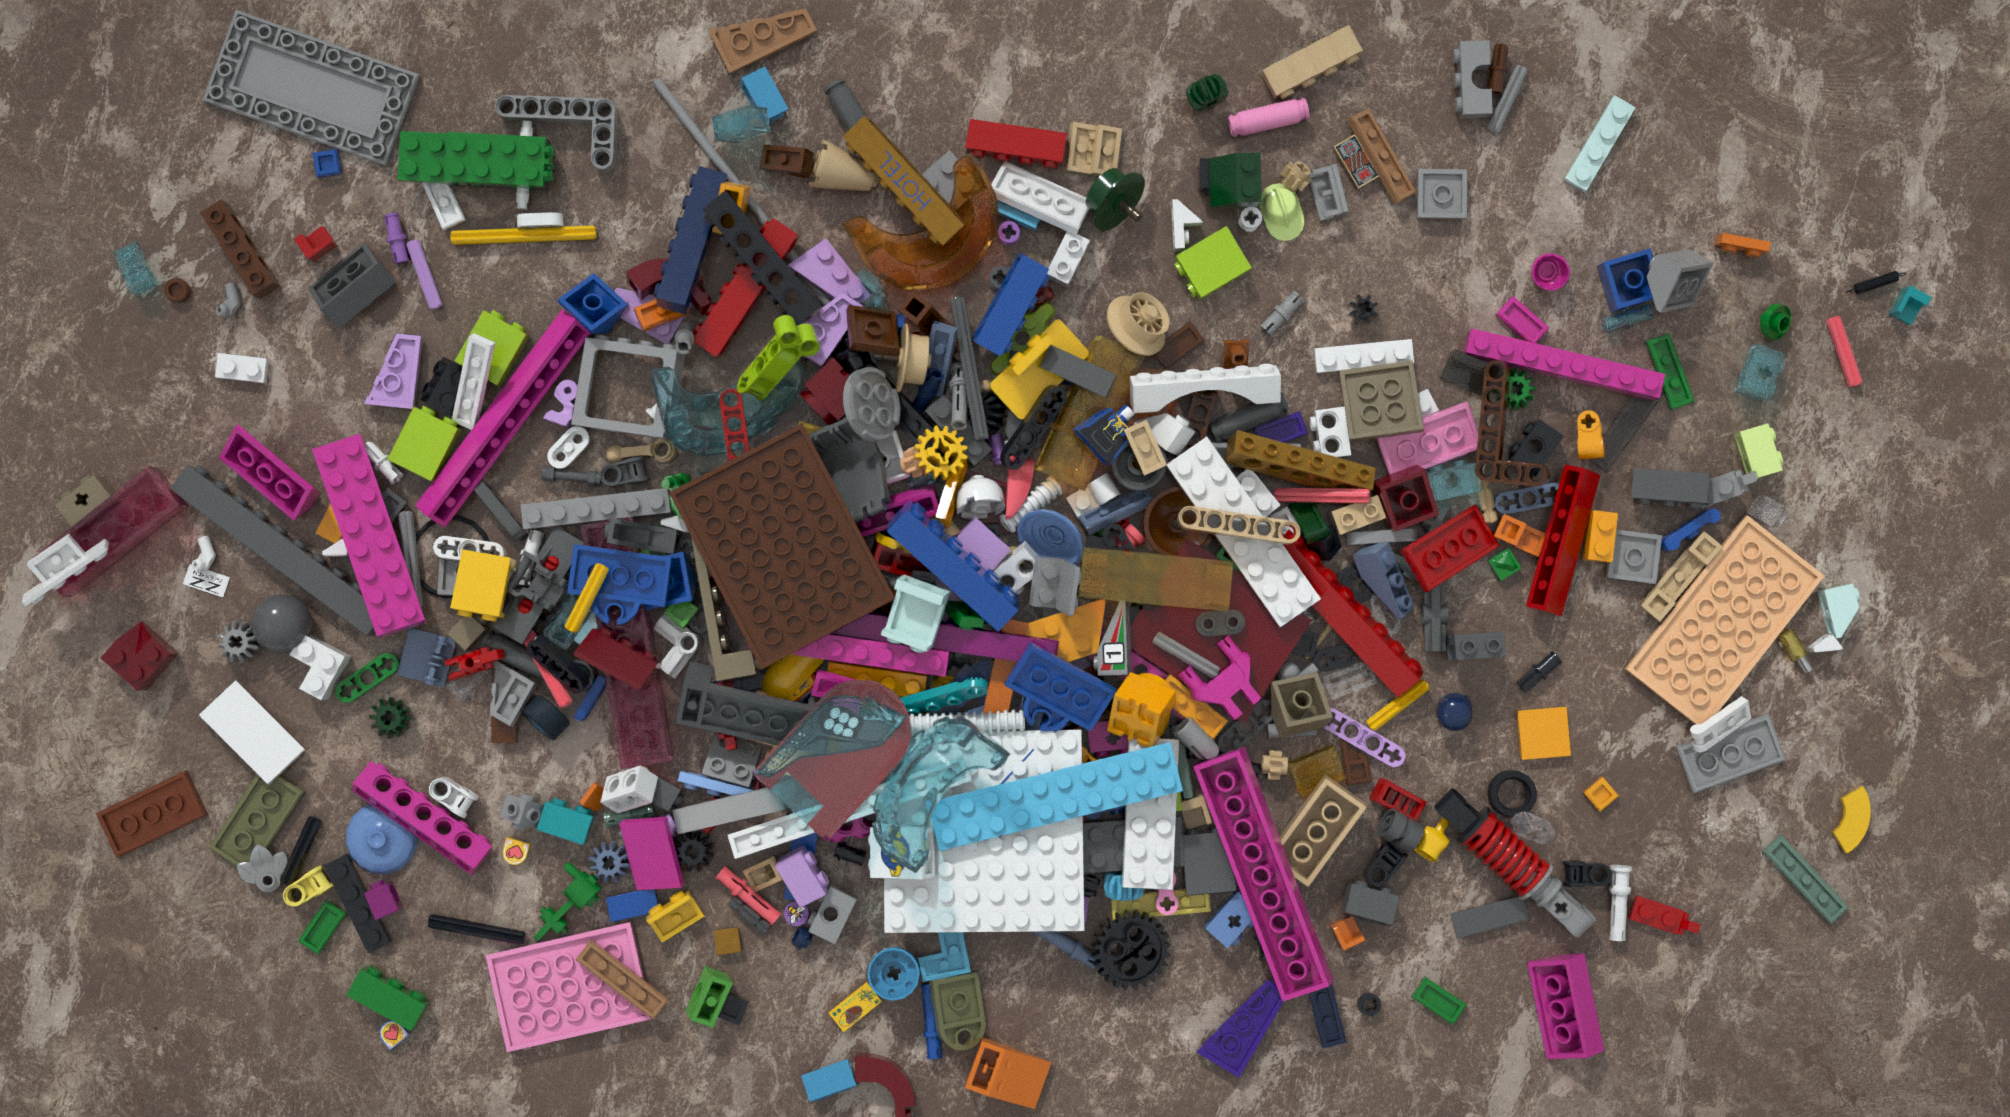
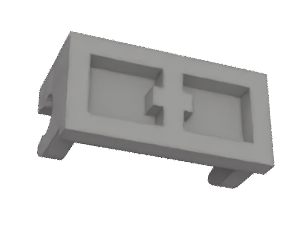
(1328, 192)

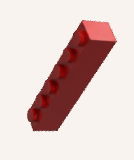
(741, 294)
(1563, 540)

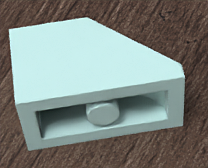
(1838, 607)

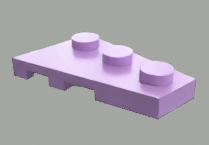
(829, 272)
(830, 326)
(664, 333)
(399, 375)

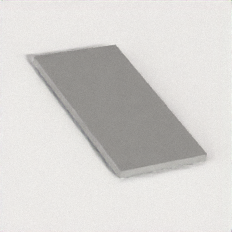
(311, 88)

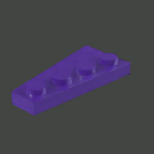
(1242, 1032)

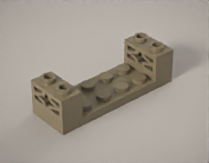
(726, 666)

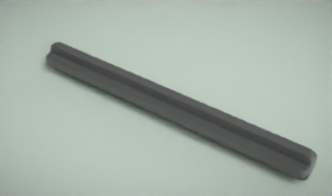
(969, 368)

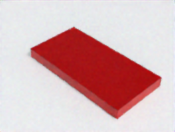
(1450, 548)

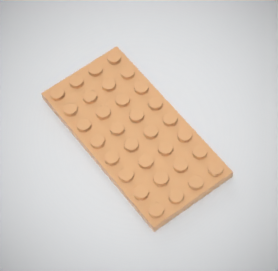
(1724, 622)

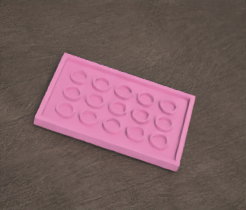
(552, 996)

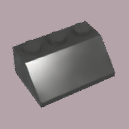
(351, 285)

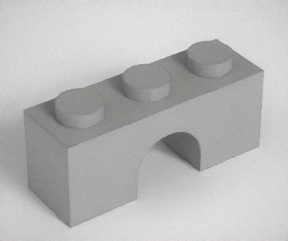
(1471, 100)

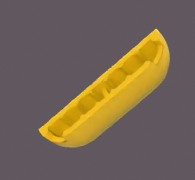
(788, 675)

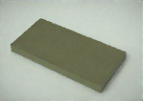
(256, 818)

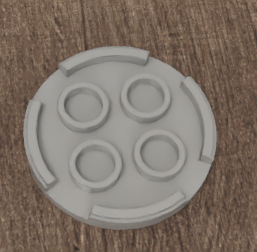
(871, 404)

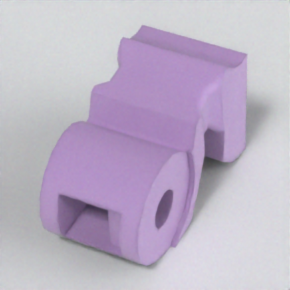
(566, 394)

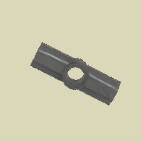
(1434, 618)

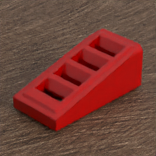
(1385, 790)

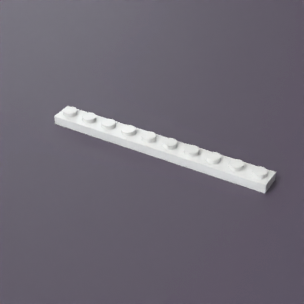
(792, 827)

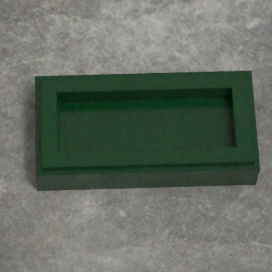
(1309, 521)

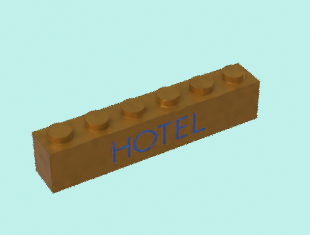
(905, 181)

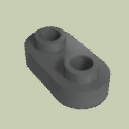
(1219, 623)

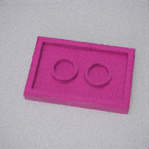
(651, 853)

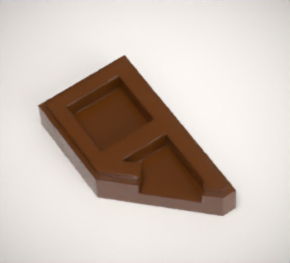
(1355, 765)

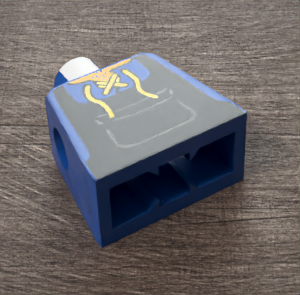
(1105, 433)

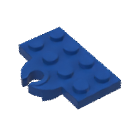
(629, 583)
(1058, 690)

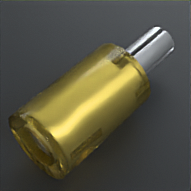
(1794, 648)

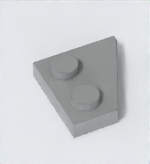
(509, 693)

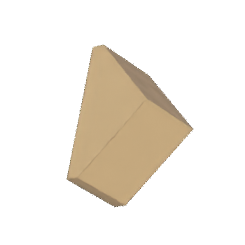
(763, 873)

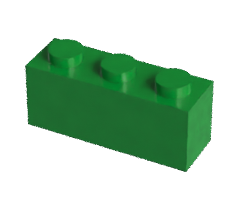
(388, 997)

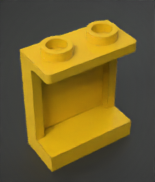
(481, 584)

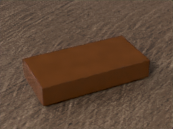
(1179, 345)

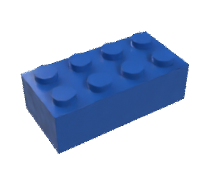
(1010, 304)

